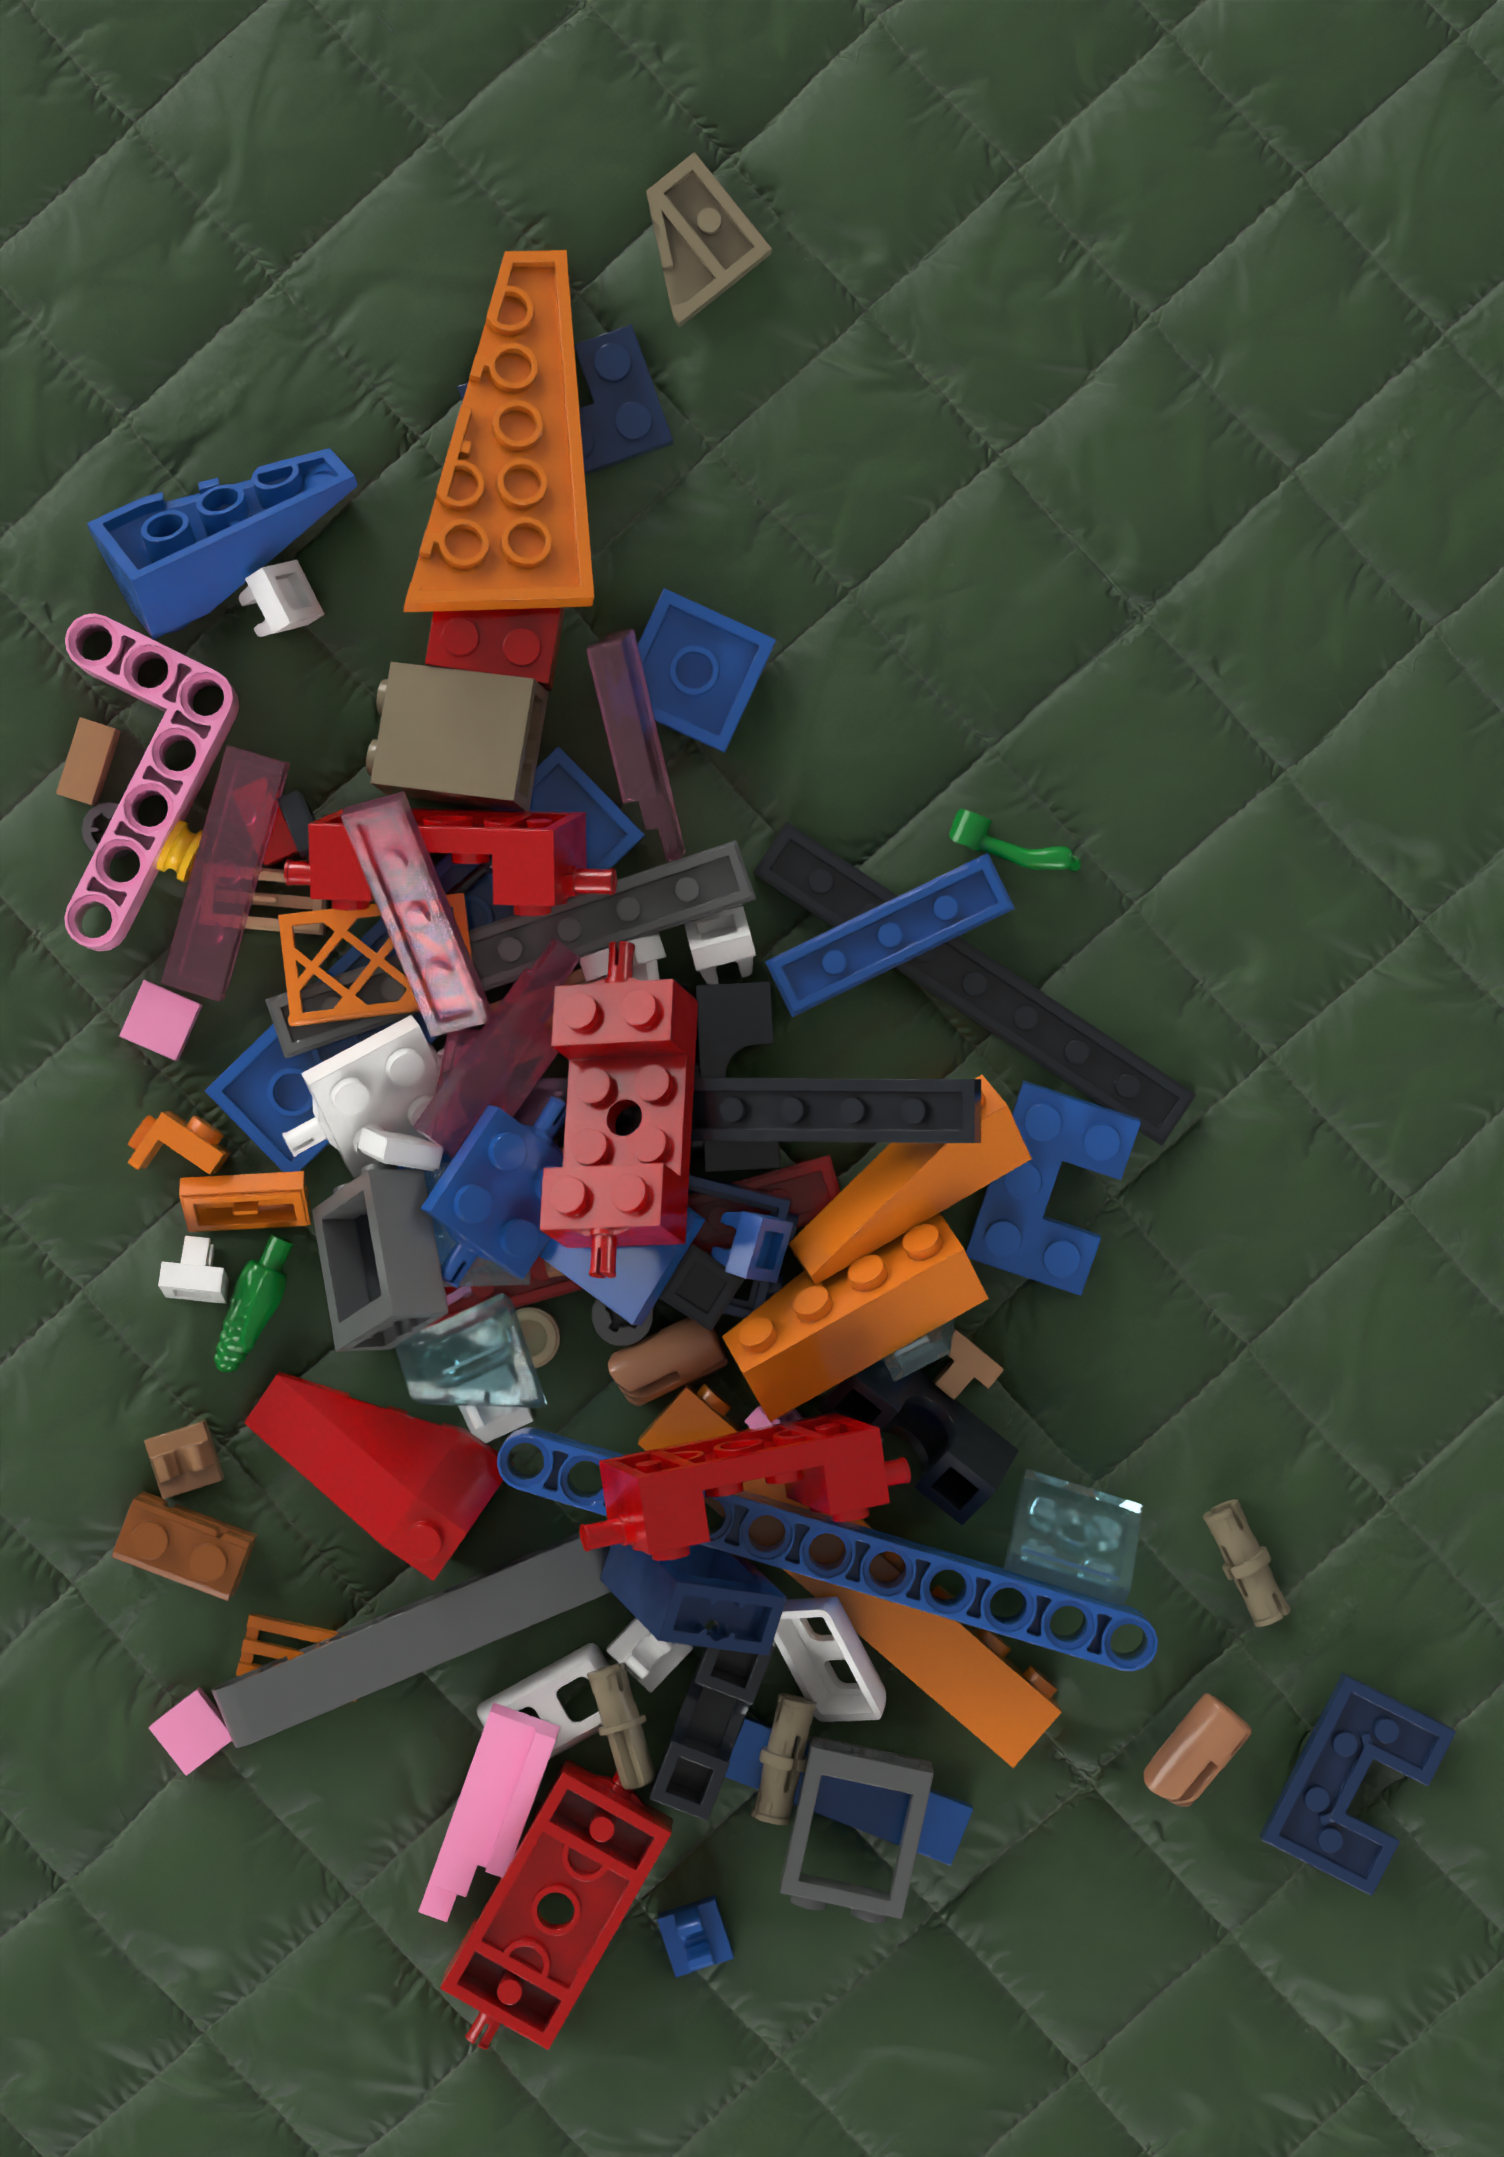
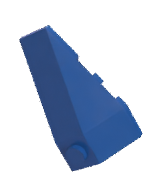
(198, 549)

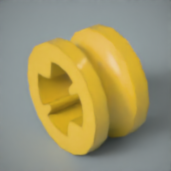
(180, 851)

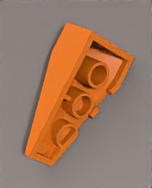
(907, 1188)

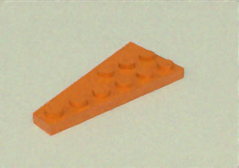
(513, 482)

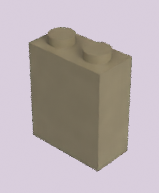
(458, 736)

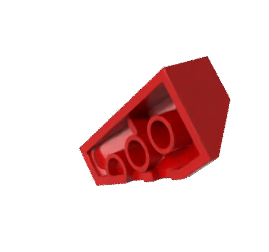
(390, 1472)

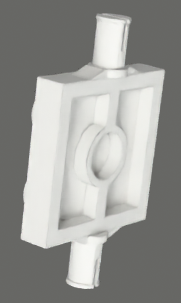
(370, 1085)

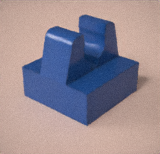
(757, 1246)
(695, 1936)

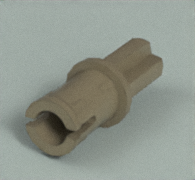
(622, 1725)

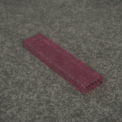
(225, 873)
(416, 913)

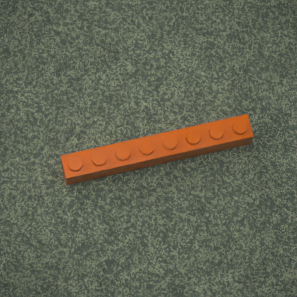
(942, 1656)

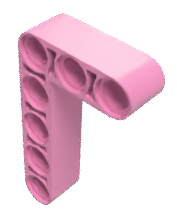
(152, 776)

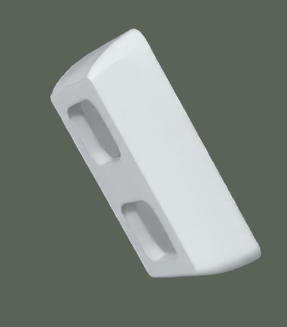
(809, 1656)
(541, 1694)

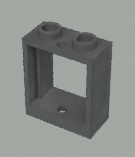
(379, 1259)
(870, 1768)

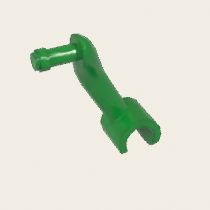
(972, 830)

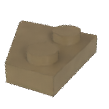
(700, 237)

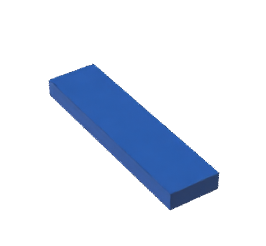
(889, 935)
(858, 1804)

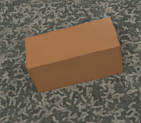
(88, 762)

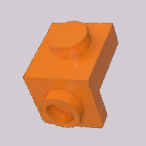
(193, 1140)

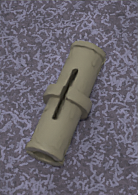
(1246, 1563)
(783, 1759)

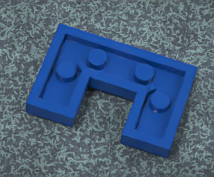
(1011, 1218)

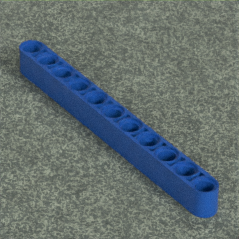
(852, 1568)

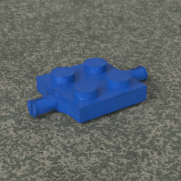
(495, 1192)

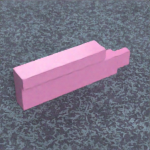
(491, 1805)

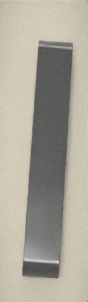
(411, 1639)

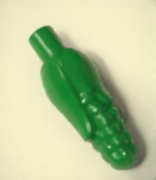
(252, 1303)

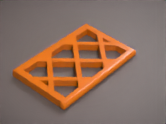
(349, 1005)

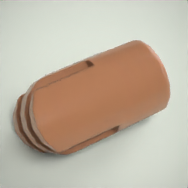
(666, 1361)
(1196, 1751)

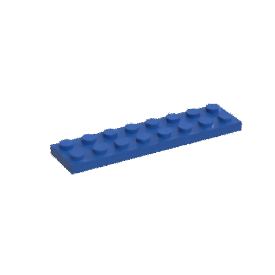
(269, 1093)

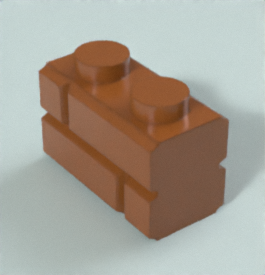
(184, 1546)

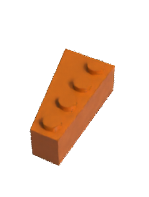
(831, 1330)

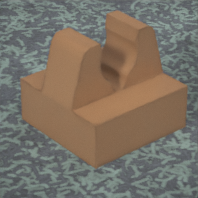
(964, 1364)
(184, 1459)

